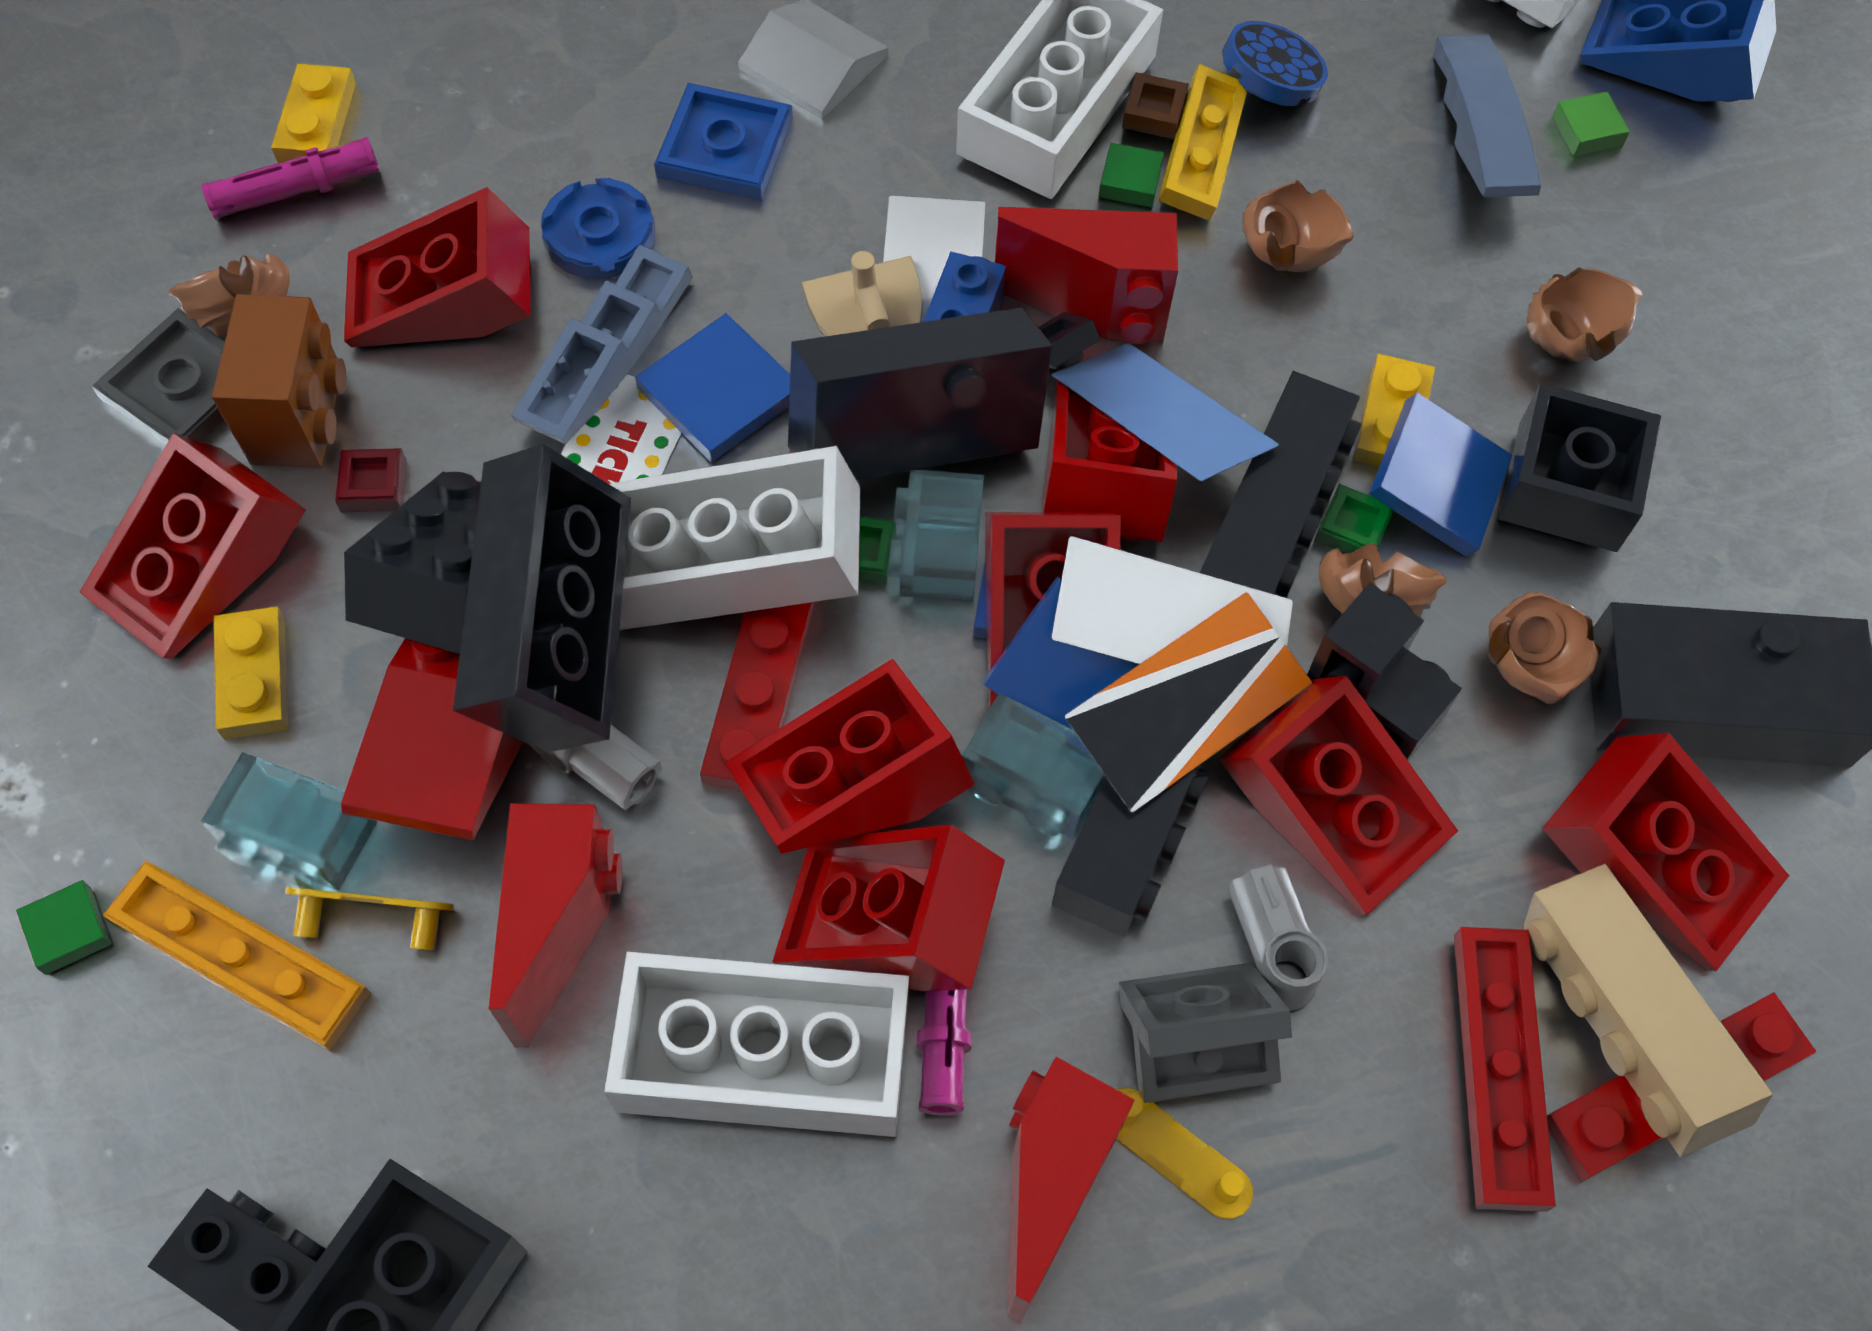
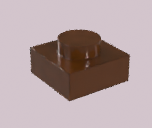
(1155, 105)

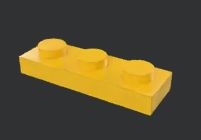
(1203, 143)

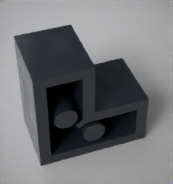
(1373, 651)

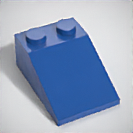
(1684, 45)

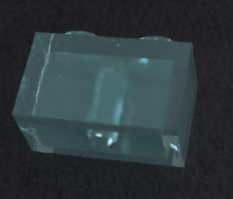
(1033, 768)
(287, 823)

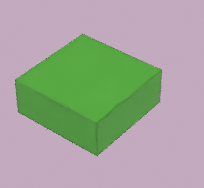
(1590, 124)

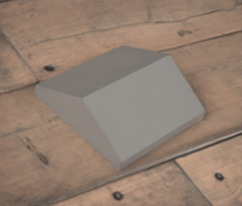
(810, 56)

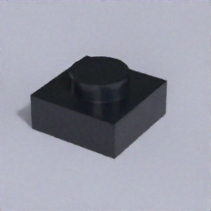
(1069, 337)

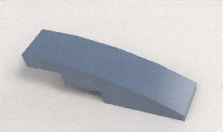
(1489, 117)
(603, 346)

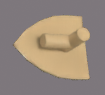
(866, 296)

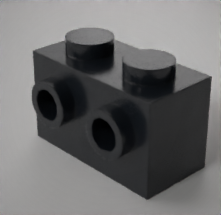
(234, 1261)

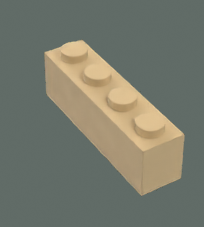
(1644, 1011)

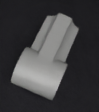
(612, 766)
(1278, 933)

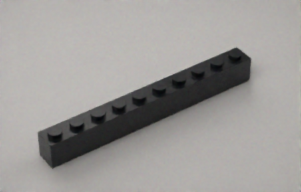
(1269, 516)

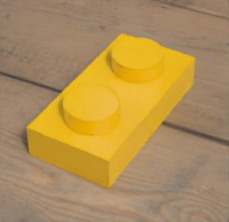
(313, 110)
(1389, 386)
(250, 673)

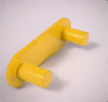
(310, 908)
(1185, 1159)

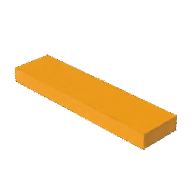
(238, 955)

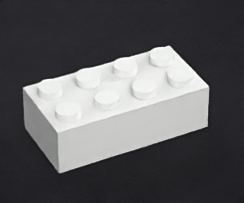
(1056, 88)
(740, 538)
(759, 1044)

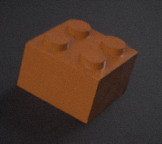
(279, 381)

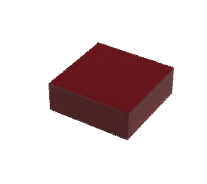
(370, 480)

